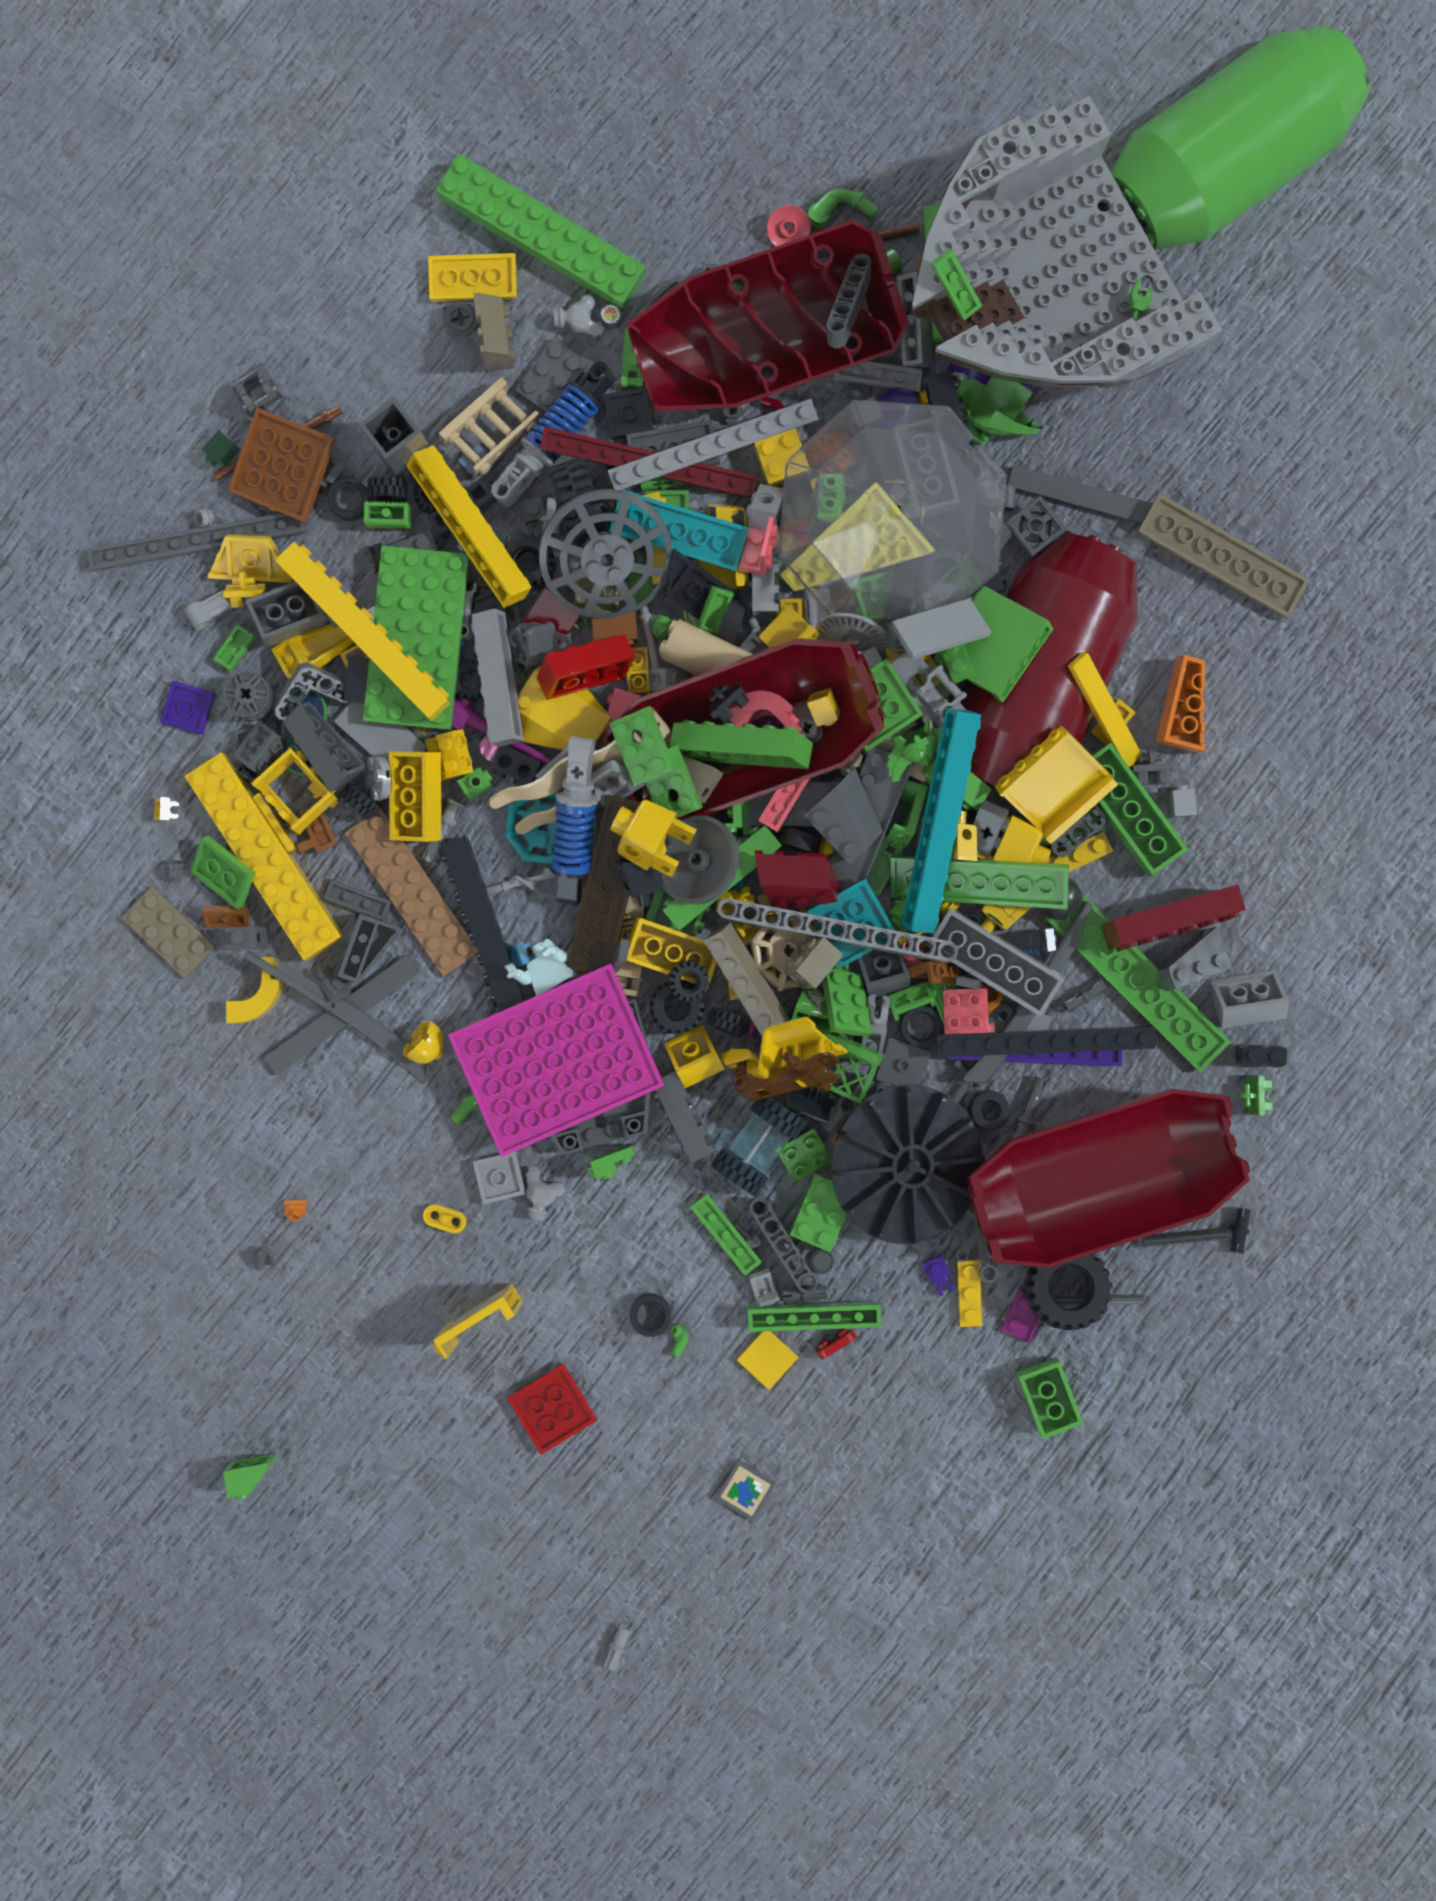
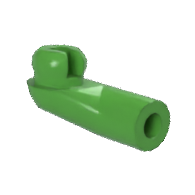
(981, 437)
(681, 1339)

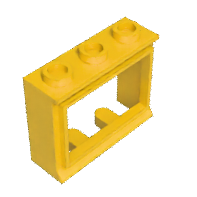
(275, 770)

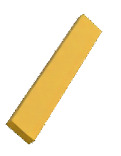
(1104, 708)

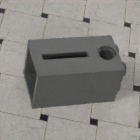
(393, 436)

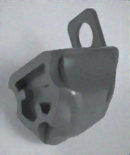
(533, 641)

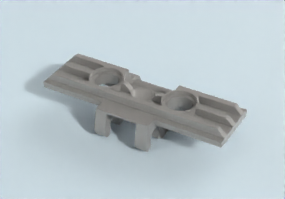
(927, 697)

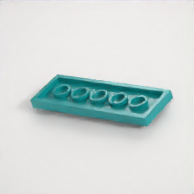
(690, 533)

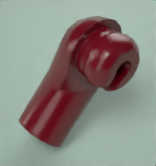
(771, 403)

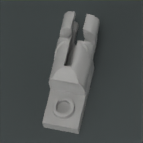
(878, 1024)

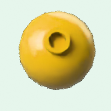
(426, 1044)

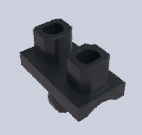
(725, 697)

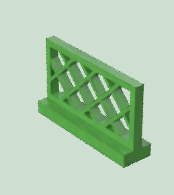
(859, 1052)

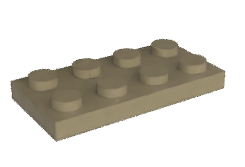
(169, 932)

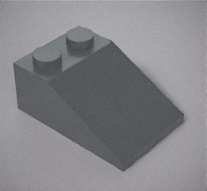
(883, 972)

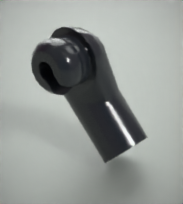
(245, 774)

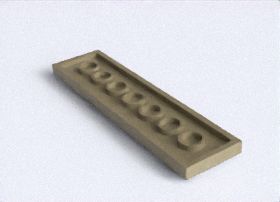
(1223, 556)

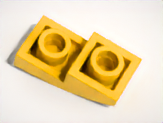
(639, 671)

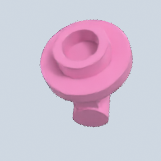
(488, 750)

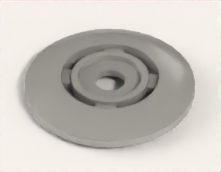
(840, 625)

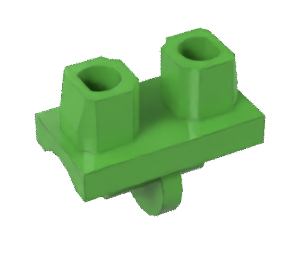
(1255, 1095)

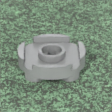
(376, 778)

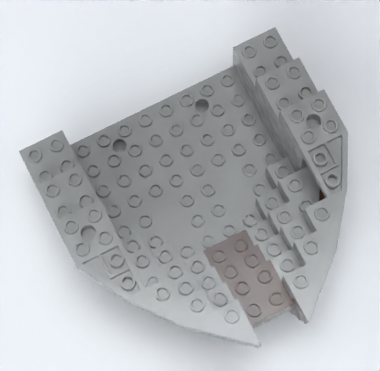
(1052, 263)

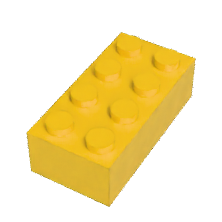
(415, 796)
(664, 947)

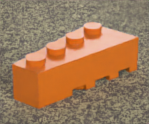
(1184, 707)

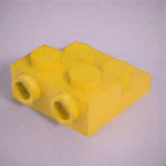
(454, 753)

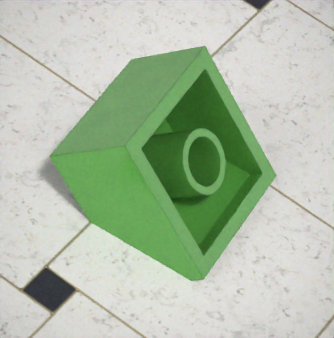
(245, 1475)

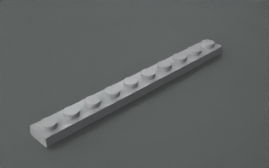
(712, 445)

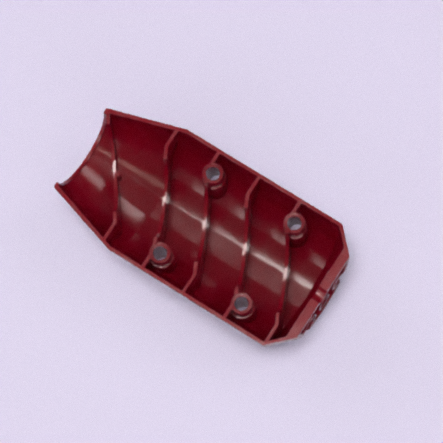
(710, 342)

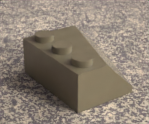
(494, 332)

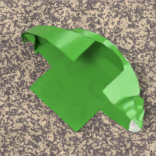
(996, 406)

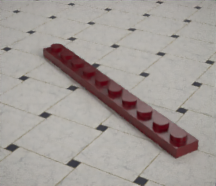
(617, 454)

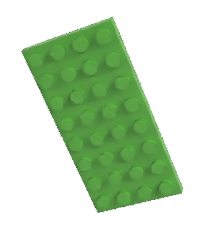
(423, 610)

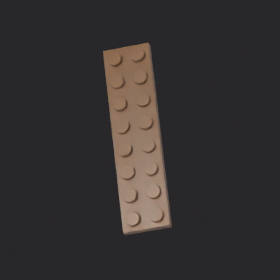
(412, 893)

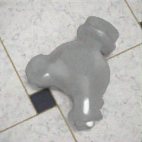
(579, 317)
(541, 1193)

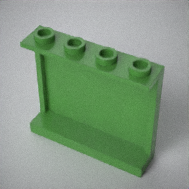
(1009, 649)

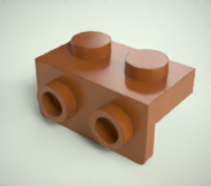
(935, 971)

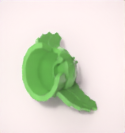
(915, 747)

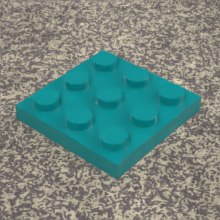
(859, 906)

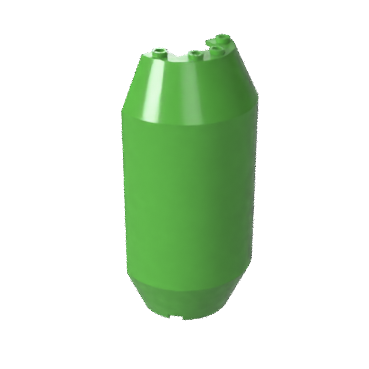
(1242, 134)

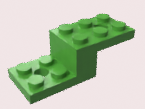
(655, 763)

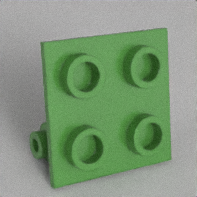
(804, 1155)

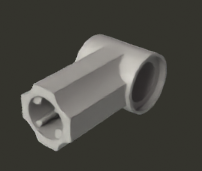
(203, 612)

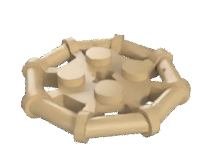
(775, 951)

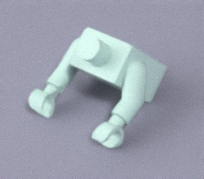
(546, 970)

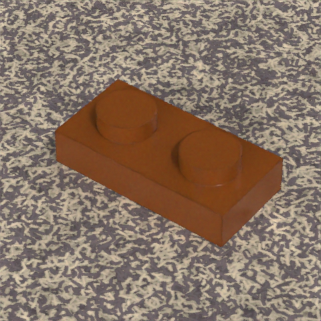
(226, 916)

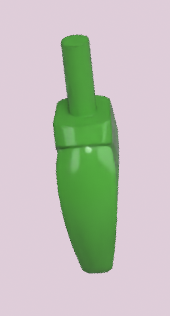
(1139, 304)

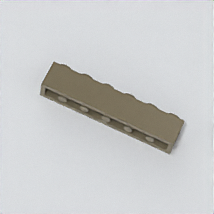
(745, 978)

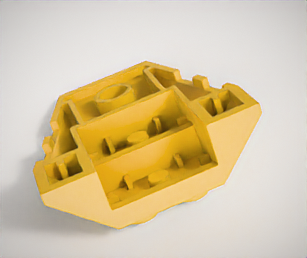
(557, 719)

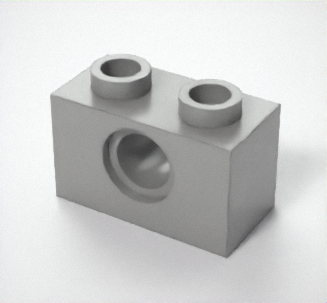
(764, 503)

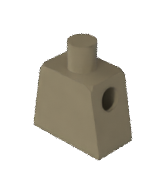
(703, 777)

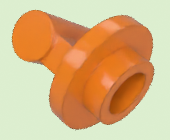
(295, 1209)

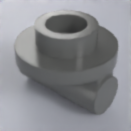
(264, 1256)

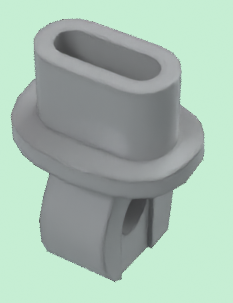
(551, 509)

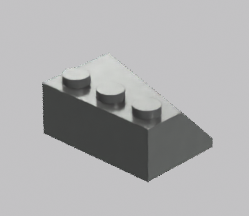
(846, 817)

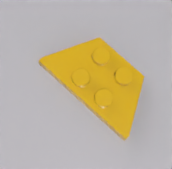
(249, 554)

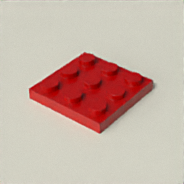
(552, 1408)

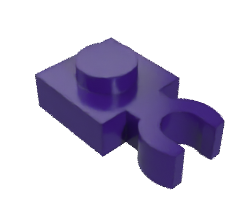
(937, 1272)

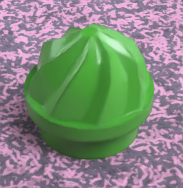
(660, 626)

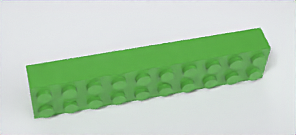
(541, 232)

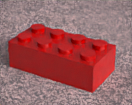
(585, 666)

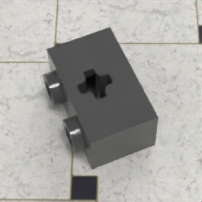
(994, 818)

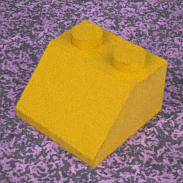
(694, 1056)

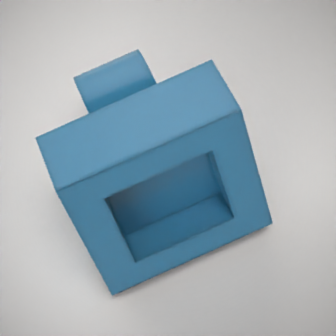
(519, 954)

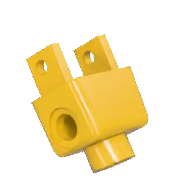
(645, 835)
(1019, 844)

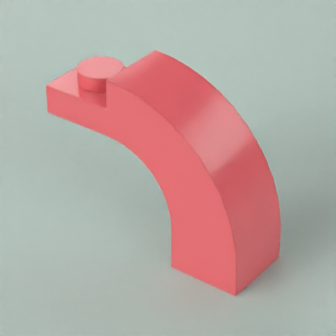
(762, 705)

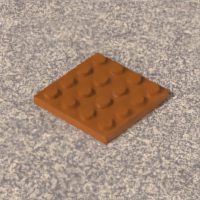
(281, 464)

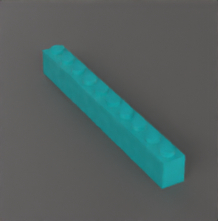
(941, 820)

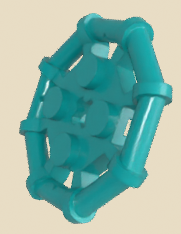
(535, 838)

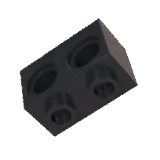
(518, 761)

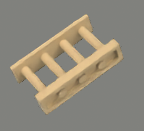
(467, 421)

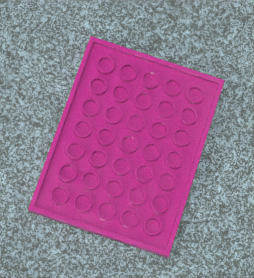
(556, 1060)

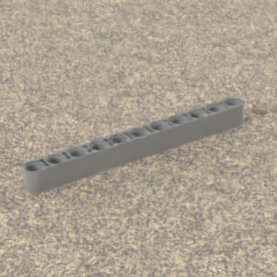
(847, 936)

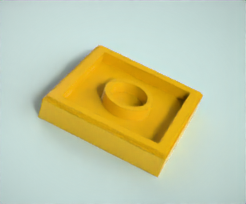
(767, 1358)

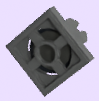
(1033, 528)

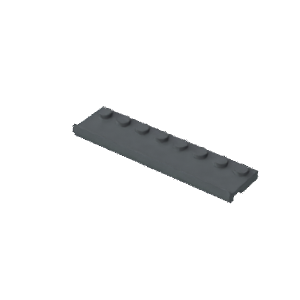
(884, 798)

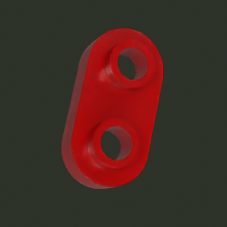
(827, 1348)

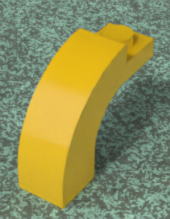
(260, 1003)

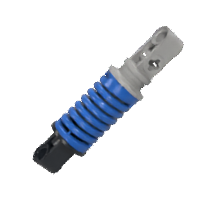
(566, 414)
(574, 822)

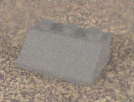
(1249, 999)

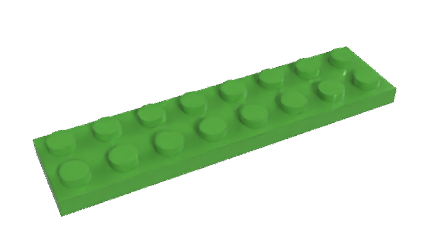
(993, 882)

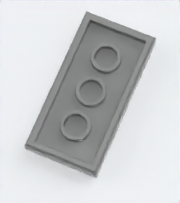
(940, 628)
(377, 737)

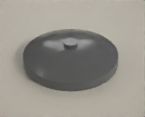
(705, 865)

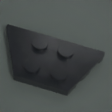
(690, 584)
(486, 600)

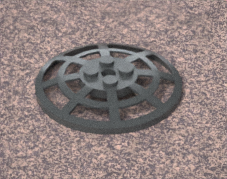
(605, 543)

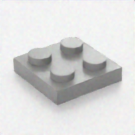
(499, 1177)

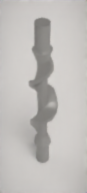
(517, 881)

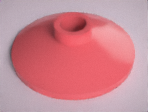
(788, 213)

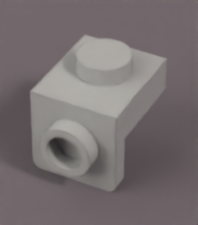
(763, 1288)

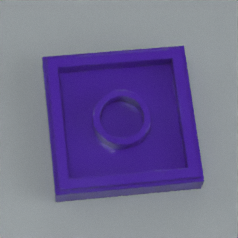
(187, 707)

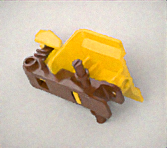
(788, 1061)

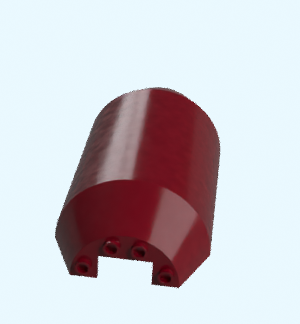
(1093, 607)
(794, 673)
(1107, 1178)

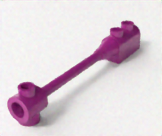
(465, 717)

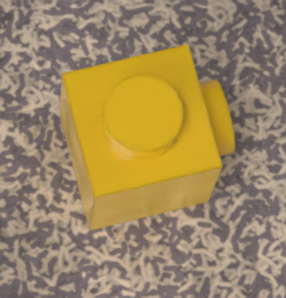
(824, 707)

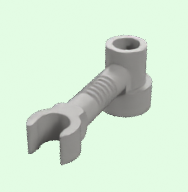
(467, 613)

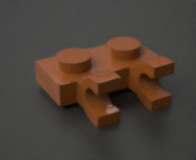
(320, 834)

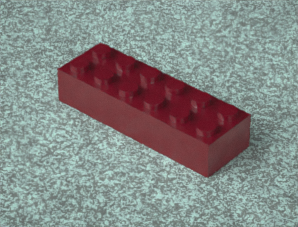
(1177, 916)

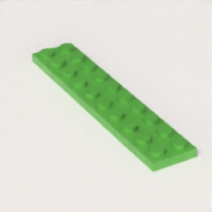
(1140, 986)

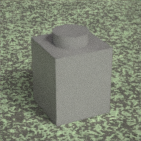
(1182, 802)

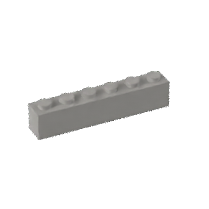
(497, 677)

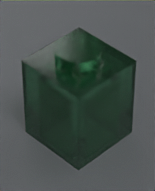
(219, 450)

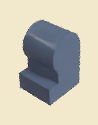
(481, 450)

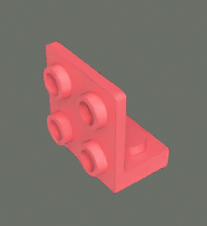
(758, 549)
(966, 1011)

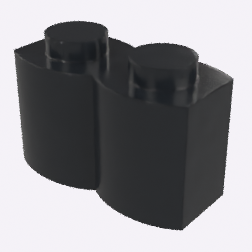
(1263, 1055)

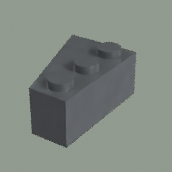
(366, 946)
(1197, 961)

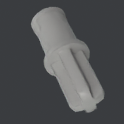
(617, 1647)

